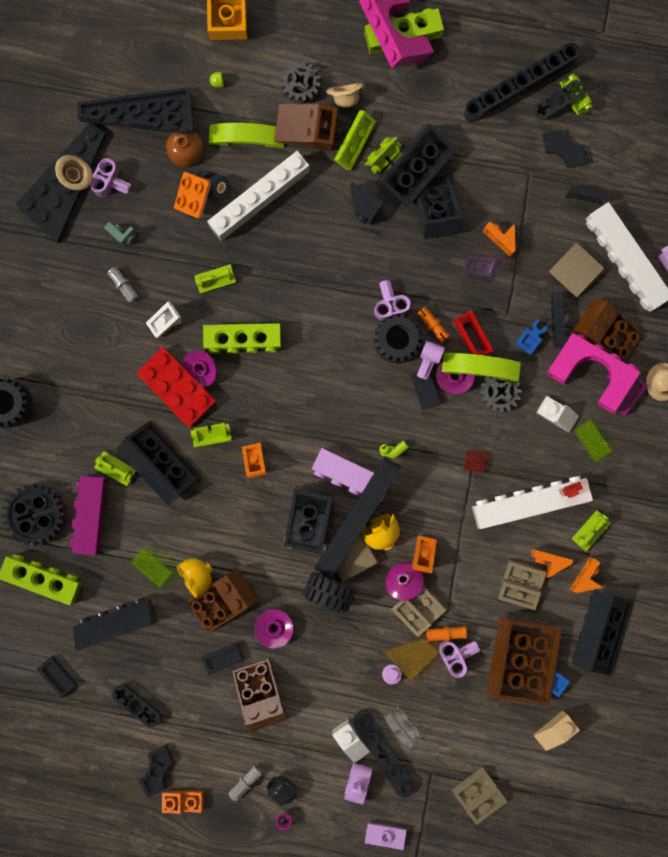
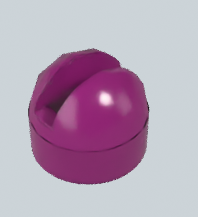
(283, 826)

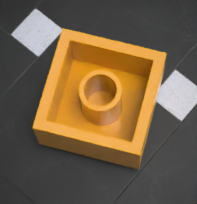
(227, 19)

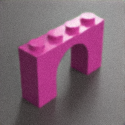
(396, 47)
(580, 350)

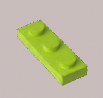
(355, 140)

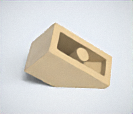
(556, 731)

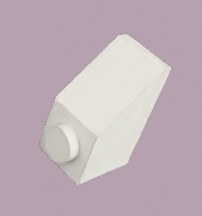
(350, 741)

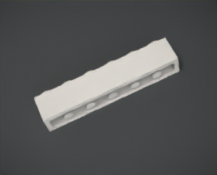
(259, 195)
(628, 256)
(528, 504)

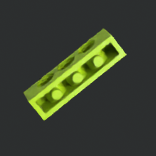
(429, 17)
(212, 333)
(11, 574)

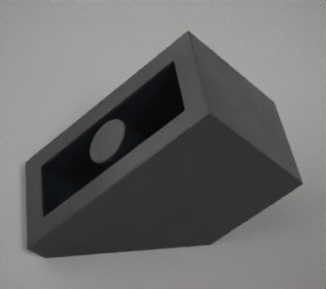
(365, 204)

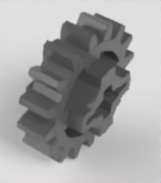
(303, 74)
(507, 397)

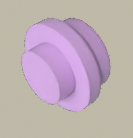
(391, 674)

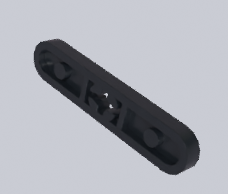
(394, 769)

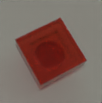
(474, 462)
(571, 490)

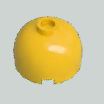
(382, 532)
(196, 575)

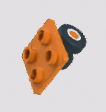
(195, 189)

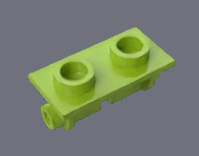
(582, 105)
(389, 149)
(215, 279)
(219, 434)
(114, 468)
(591, 530)

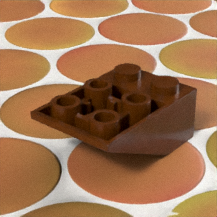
(306, 125)
(609, 329)
(223, 601)
(259, 695)

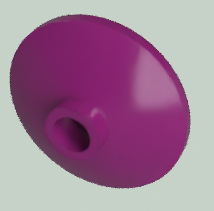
(193, 363)
(453, 386)
(407, 590)
(271, 638)

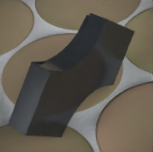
(557, 144)
(159, 761)

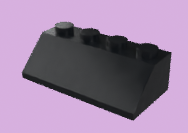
(416, 165)
(158, 462)
(114, 624)
(602, 632)

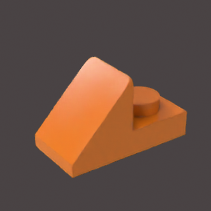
(504, 241)
(254, 460)
(424, 554)
(555, 562)
(583, 581)

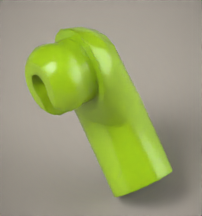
(393, 452)

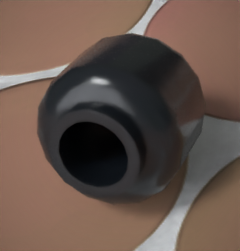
(281, 790)

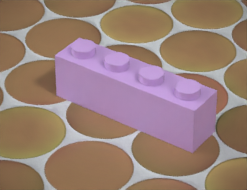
(341, 472)

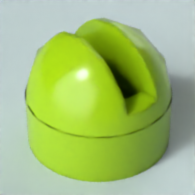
(216, 80)

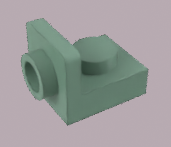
(117, 232)

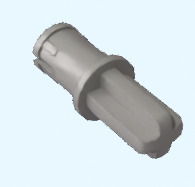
(122, 284)
(245, 783)

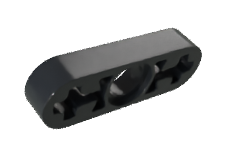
(569, 87)
(558, 320)
(128, 692)

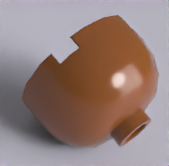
(184, 149)

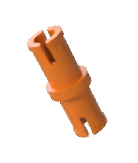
(433, 324)
(446, 633)

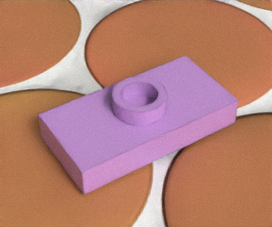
(385, 835)

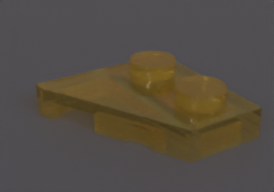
(412, 656)

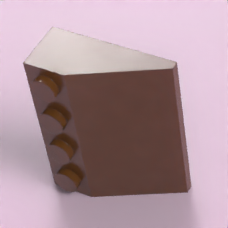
(524, 661)

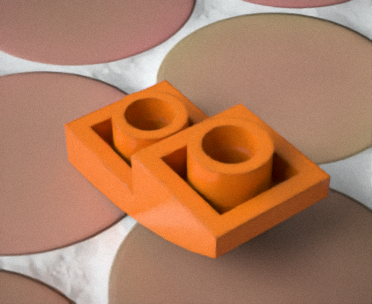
(182, 801)

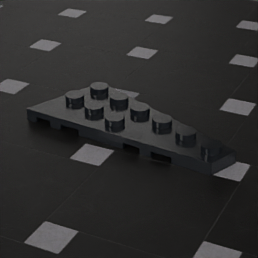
(150, 111)
(51, 202)

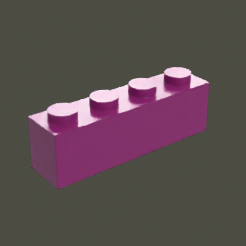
(88, 515)

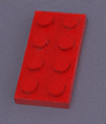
(176, 387)

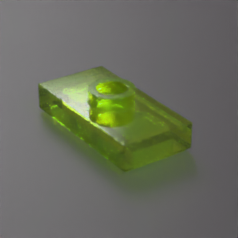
(592, 440)
(151, 567)

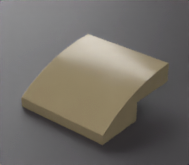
(576, 269)
(357, 560)
(522, 584)
(419, 612)
(479, 796)

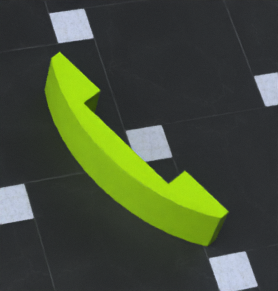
(243, 134)
(481, 365)

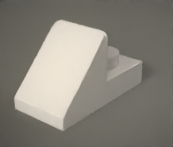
(164, 320)
(558, 414)

